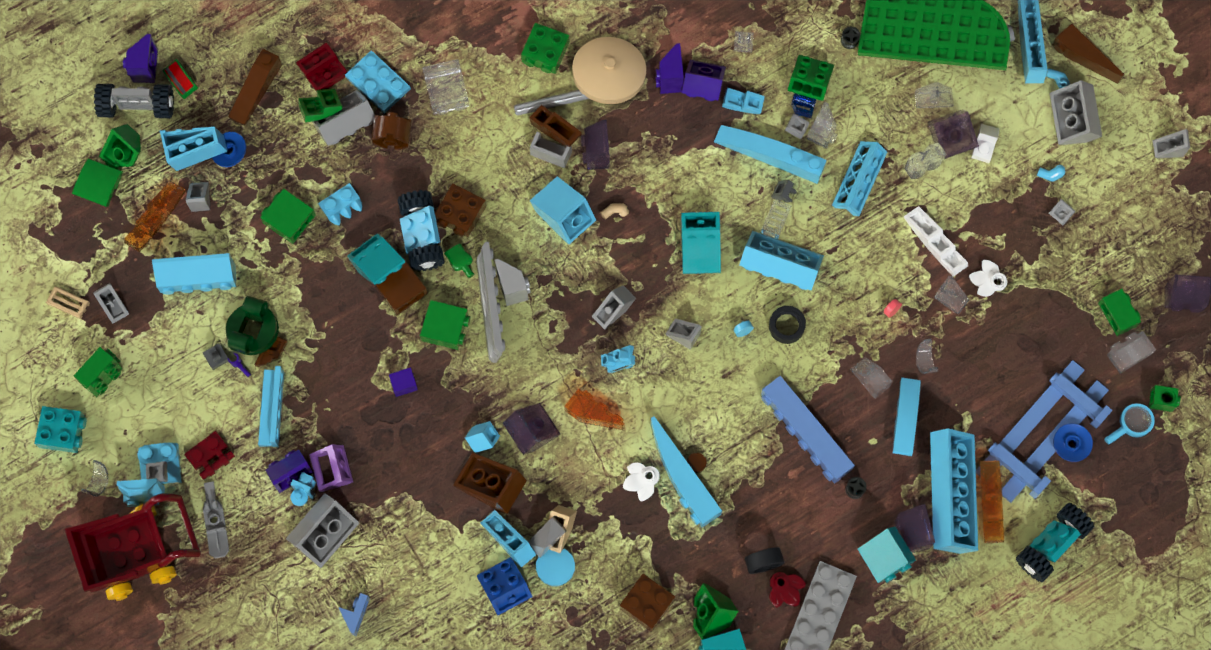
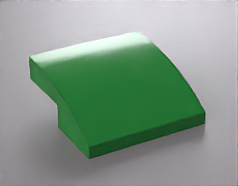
(320, 107)
(97, 182)

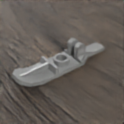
(217, 531)

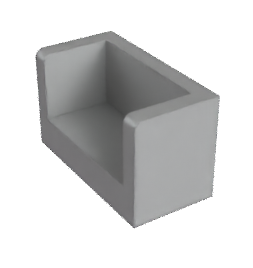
(550, 151)

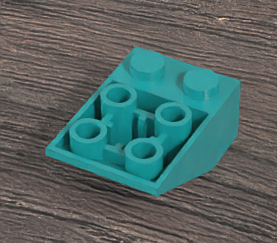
(701, 242)
(376, 259)

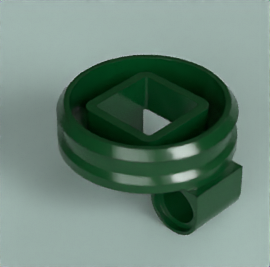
(255, 310)

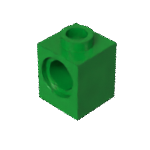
(1156, 401)

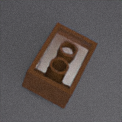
(490, 482)

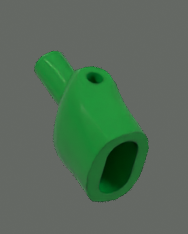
(460, 259)

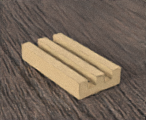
(82, 309)

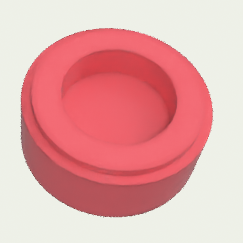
(892, 308)

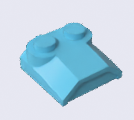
(161, 452)
(140, 491)

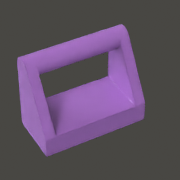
(338, 464)

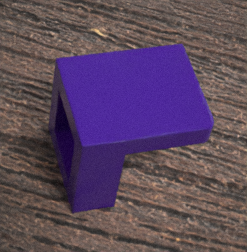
(403, 382)

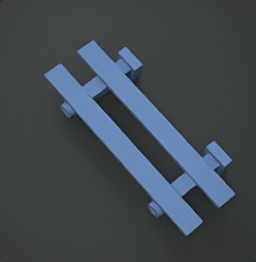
(1085, 405)

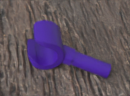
(238, 363)

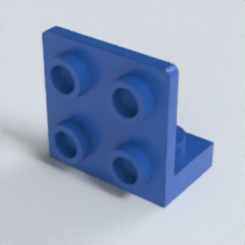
(504, 586)

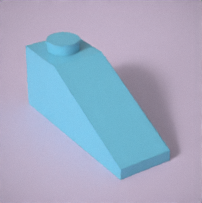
(508, 538)

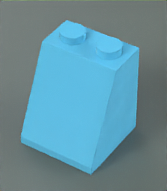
(563, 209)

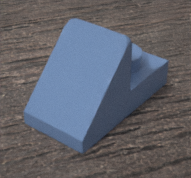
(354, 619)

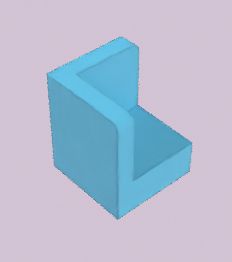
(482, 437)

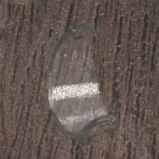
(924, 357)
(98, 481)

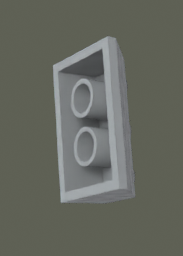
(1075, 113)
(354, 114)
(322, 530)

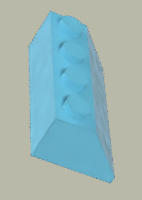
(781, 260)
(194, 273)

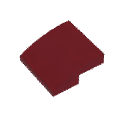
(322, 68)

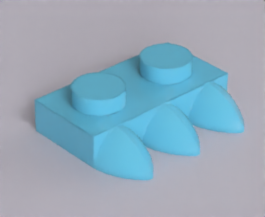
(340, 203)

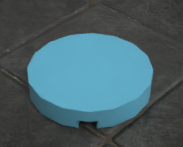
(555, 567)

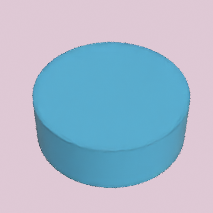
(743, 328)

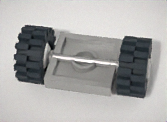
(108, 96)

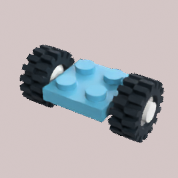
(420, 230)

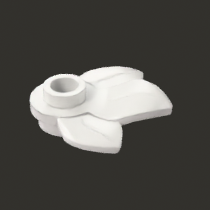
(985, 279)
(638, 480)

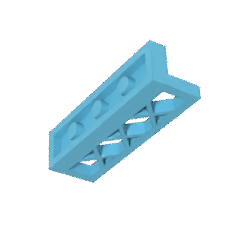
(863, 177)
(271, 407)

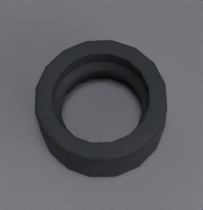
(787, 339)
(764, 560)

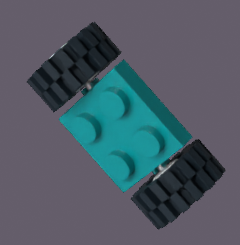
(1054, 542)

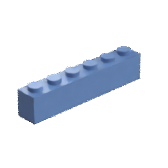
(807, 430)

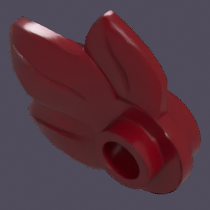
(788, 591)

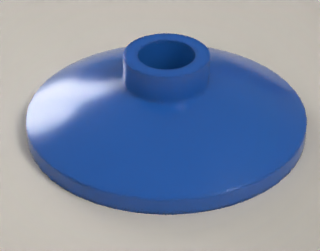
(233, 142)
(1076, 434)

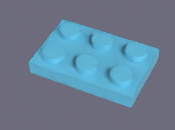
(377, 81)

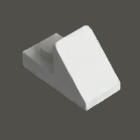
(986, 140)

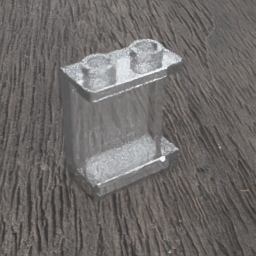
(445, 87)

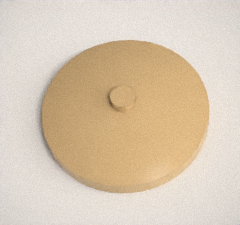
(609, 70)

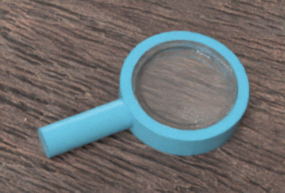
(1135, 421)

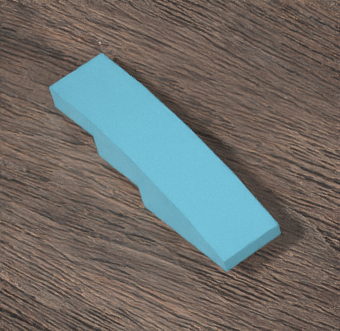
(906, 416)

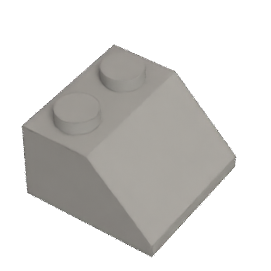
(513, 284)

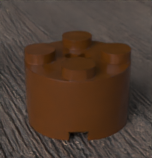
(391, 131)

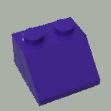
(142, 60)
(670, 72)
(703, 80)
(284, 471)

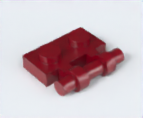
(206, 451)

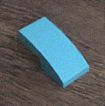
(743, 102)

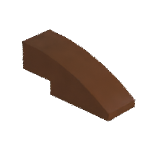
(554, 126)

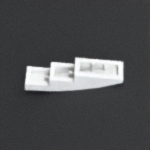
(936, 241)

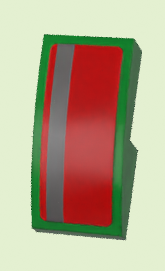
(180, 79)

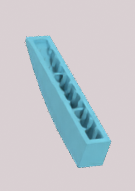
(1032, 41)
(772, 152)
(685, 481)

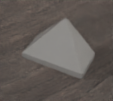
(547, 537)

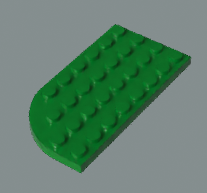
(936, 32)

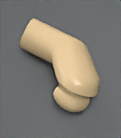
(620, 208)

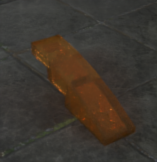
(155, 216)
(991, 501)

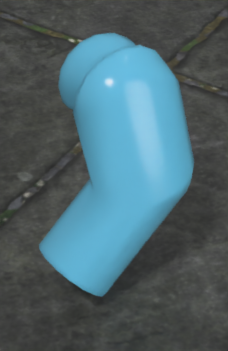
(1059, 77)
(1052, 175)

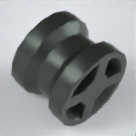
(854, 36)
(857, 484)

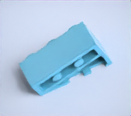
(192, 146)

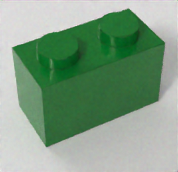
(1120, 312)

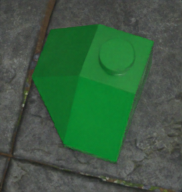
(121, 147)
(714, 612)

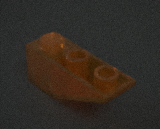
(588, 411)

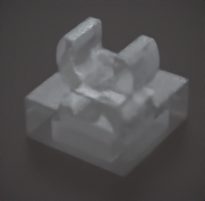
(743, 41)

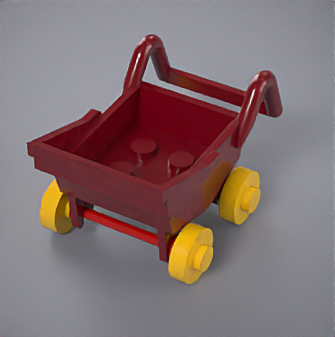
(126, 549)

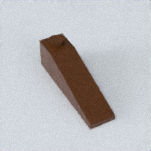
(1082, 51)
(255, 86)

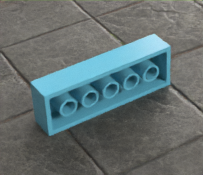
(954, 491)

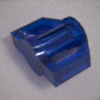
(803, 101)

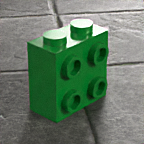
(545, 48)
(810, 77)
(287, 216)
(445, 325)
(99, 371)

